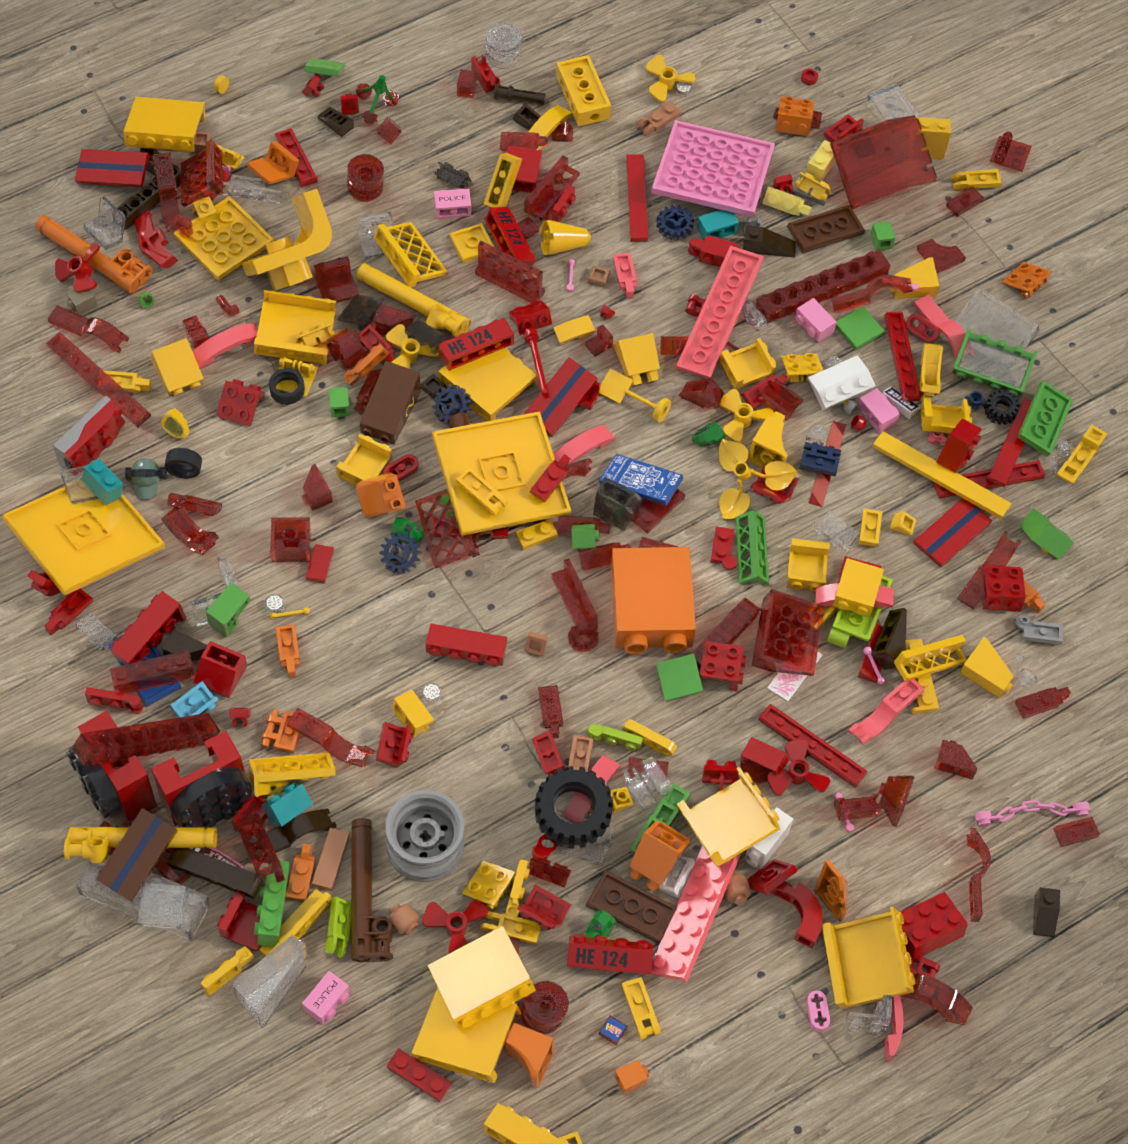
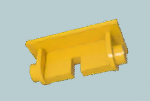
(231, 158)
(808, 182)
(321, 332)

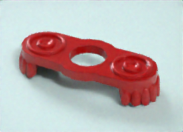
(540, 852)

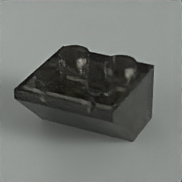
(616, 504)

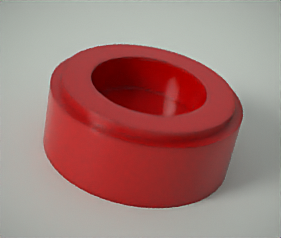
(809, 76)

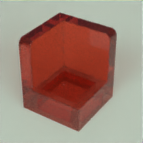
(467, 83)
(389, 130)
(601, 342)
(673, 344)

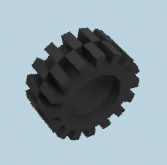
(1003, 398)

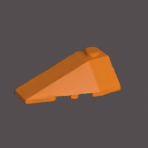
(832, 890)

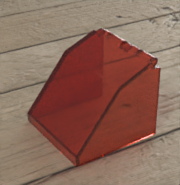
(883, 161)

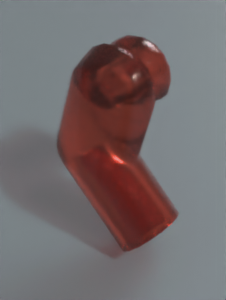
(230, 310)

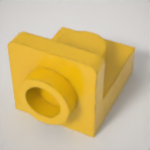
(203, 207)

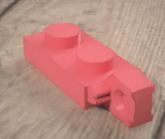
(625, 273)

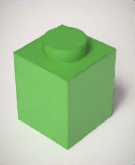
(882, 235)
(339, 402)
(584, 536)

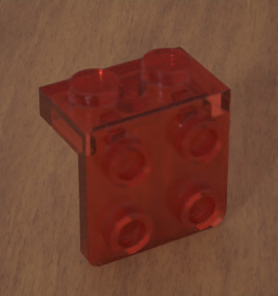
(335, 280)

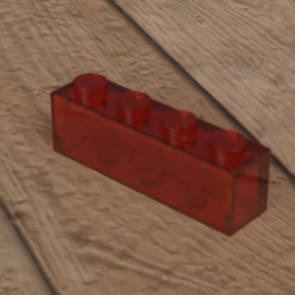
(152, 672)

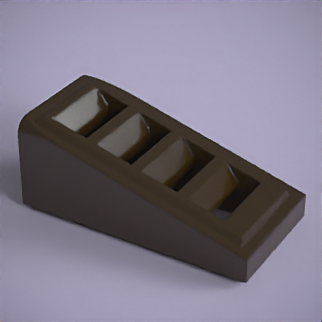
(530, 113)
(348, 123)

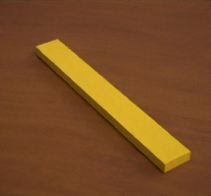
(944, 477)

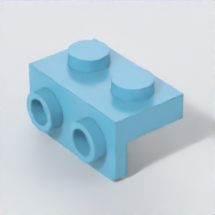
(194, 701)

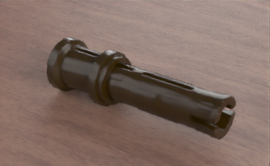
(510, 93)

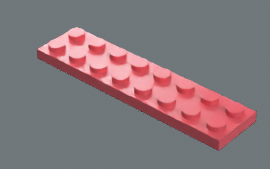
(720, 312)
(692, 917)

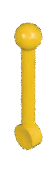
(305, 610)

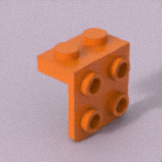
(794, 116)
(276, 166)

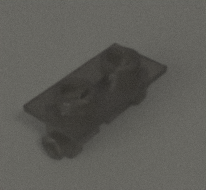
(447, 171)

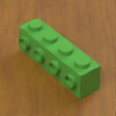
(271, 908)

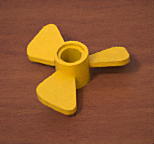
(667, 78)
(400, 340)
(742, 413)

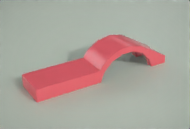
(953, 331)
(887, 711)

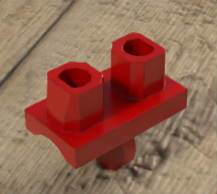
(720, 774)

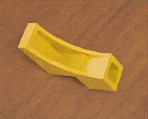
(930, 371)

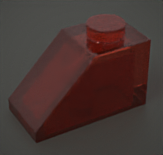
(388, 317)
(702, 393)
(316, 490)
(955, 760)

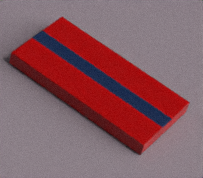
(111, 168)
(564, 394)
(952, 532)

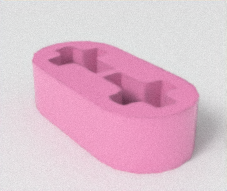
(813, 1011)

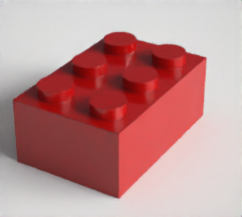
(932, 925)

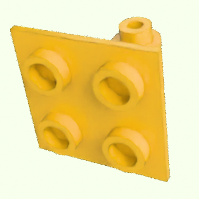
(801, 365)
(308, 372)
(489, 884)

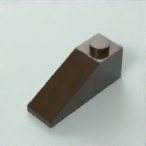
(766, 242)
(891, 639)

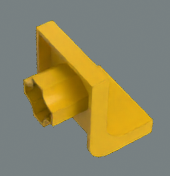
(287, 261)

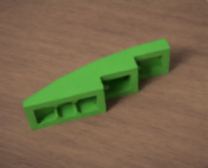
(665, 812)

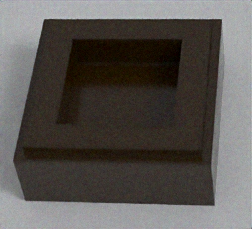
(432, 385)

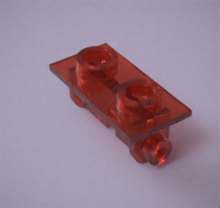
(555, 874)

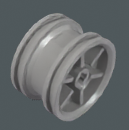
(411, 810)

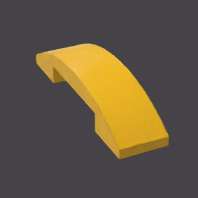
(550, 120)
(1082, 454)

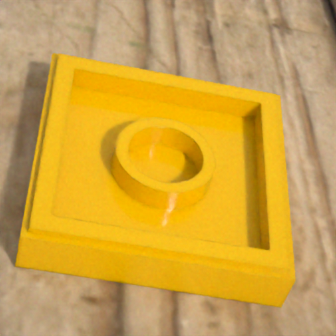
(467, 241)

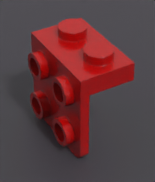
(561, 208)
(239, 402)
(776, 496)
(1004, 588)
(723, 663)
(545, 908)
(239, 922)

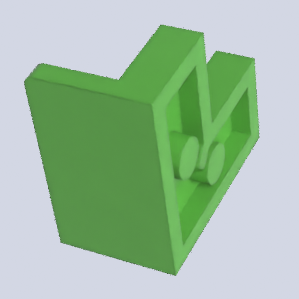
(1046, 534)
(226, 608)

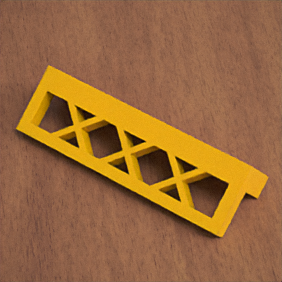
(928, 654)
(302, 918)

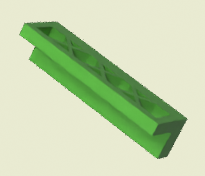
(756, 545)

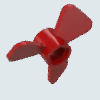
(79, 268)
(796, 752)
(437, 917)

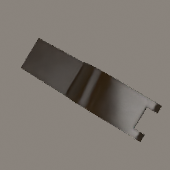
(297, 827)

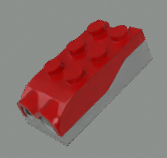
(90, 435)

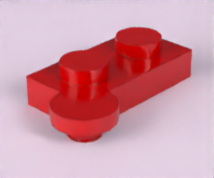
(722, 548)

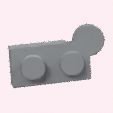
(1040, 631)

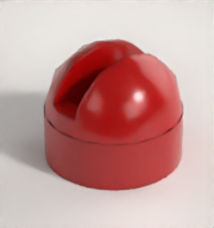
(606, 310)
(858, 423)

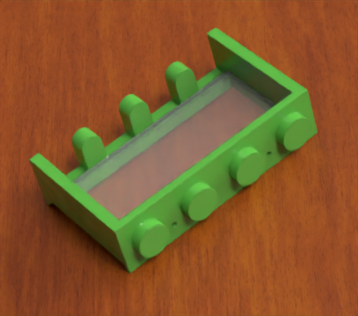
(994, 363)

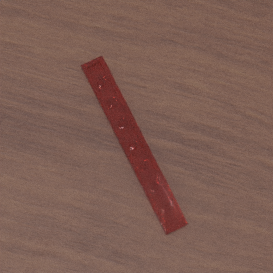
(98, 378)

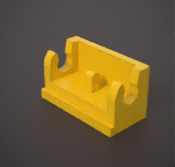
(412, 712)

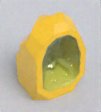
(175, 424)

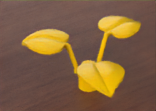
(734, 458)

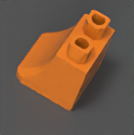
(380, 495)
(658, 854)
(531, 1050)

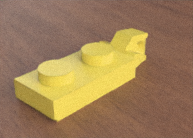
(785, 202)

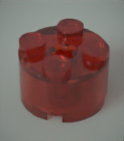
(346, 348)

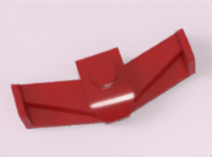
(153, 242)

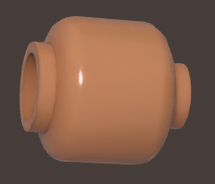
(738, 889)
(404, 919)

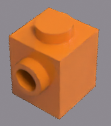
(631, 1077)

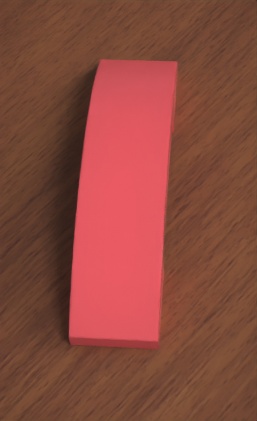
(223, 342)
(584, 443)
(826, 594)
(580, 803)
(893, 1041)

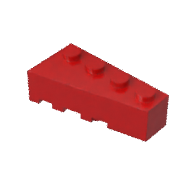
(148, 629)

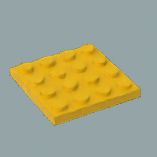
(225, 238)

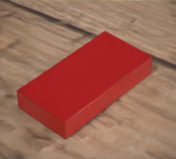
(319, 563)

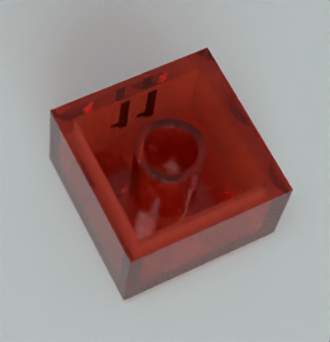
(290, 539)

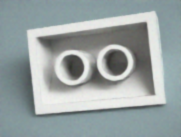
(841, 382)

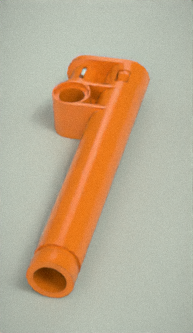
(122, 269)

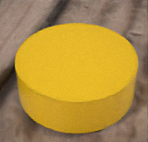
(221, 84)

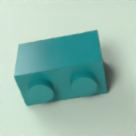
(717, 224)
(102, 481)
(287, 804)

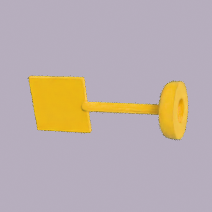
(617, 385)

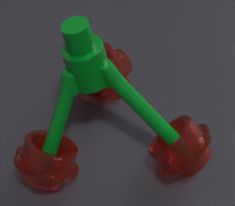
(364, 91)

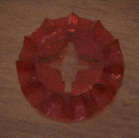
(580, 644)

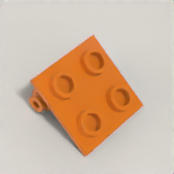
(1027, 278)

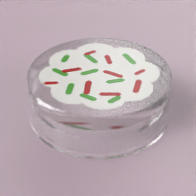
(683, 89)
(274, 603)
(431, 693)

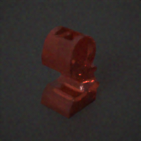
(195, 330)

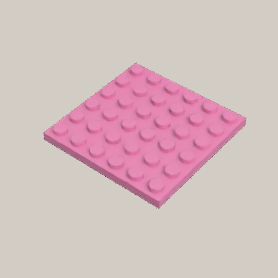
(713, 168)

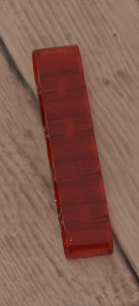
(730, 627)

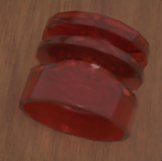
(365, 177)
(548, 997)

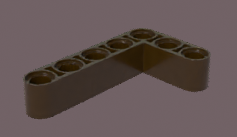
(147, 196)

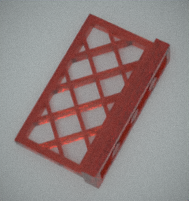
(214, 179)
(502, 276)
(468, 541)

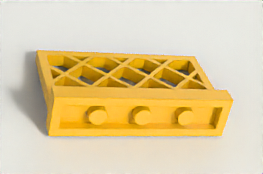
(399, 256)

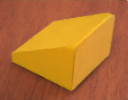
(903, 523)

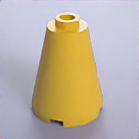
(562, 237)

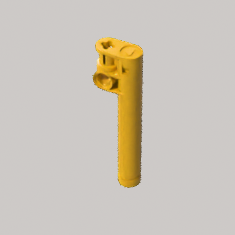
(437, 314)
(96, 842)

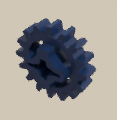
(675, 222)
(454, 396)
(408, 549)

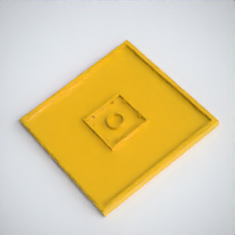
(511, 458)
(82, 539)

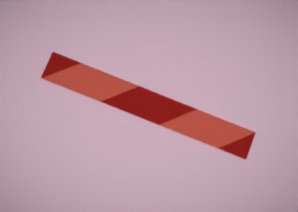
(822, 481)

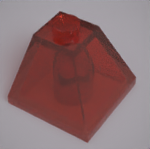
(895, 795)

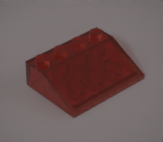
(787, 634)

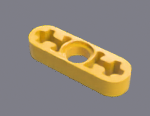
(650, 738)

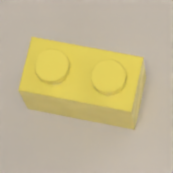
(821, 162)

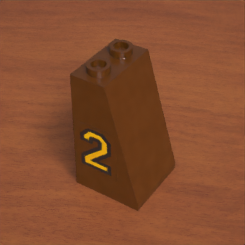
(390, 402)

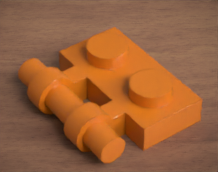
(285, 739)

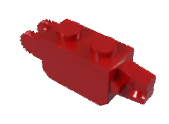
(711, 250)

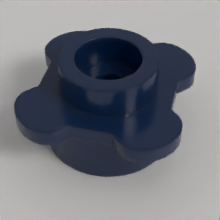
(978, 396)

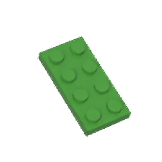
(1045, 418)

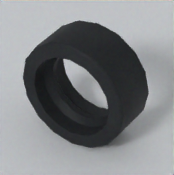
(286, 374)
(183, 463)

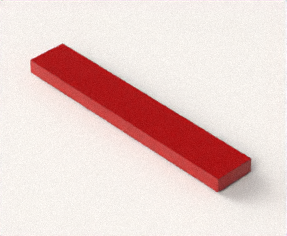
(637, 198)
(902, 356)
(1011, 448)
(1021, 473)
(817, 748)

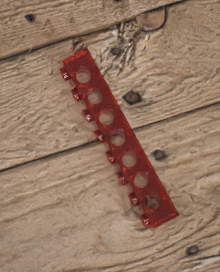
(823, 285)
(144, 739)

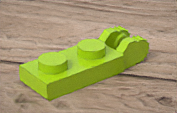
(614, 737)
(338, 927)

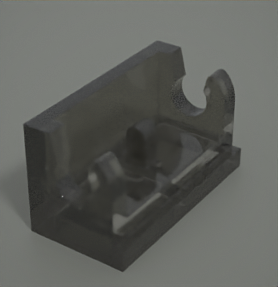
(426, 334)

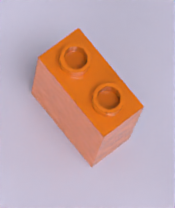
(652, 599)

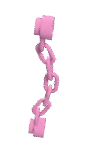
(1080, 808)

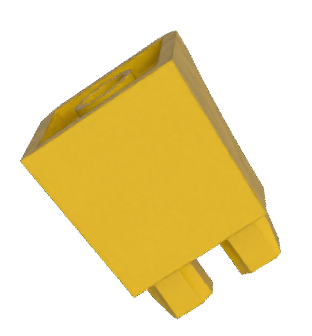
(638, 357)
(768, 442)

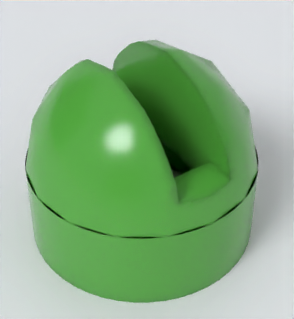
(149, 296)

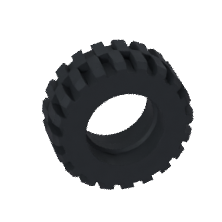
(576, 781)

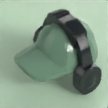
(145, 477)

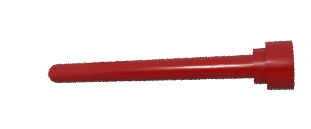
(531, 337)

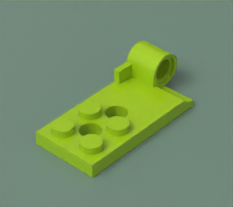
(853, 624)

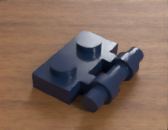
(820, 462)

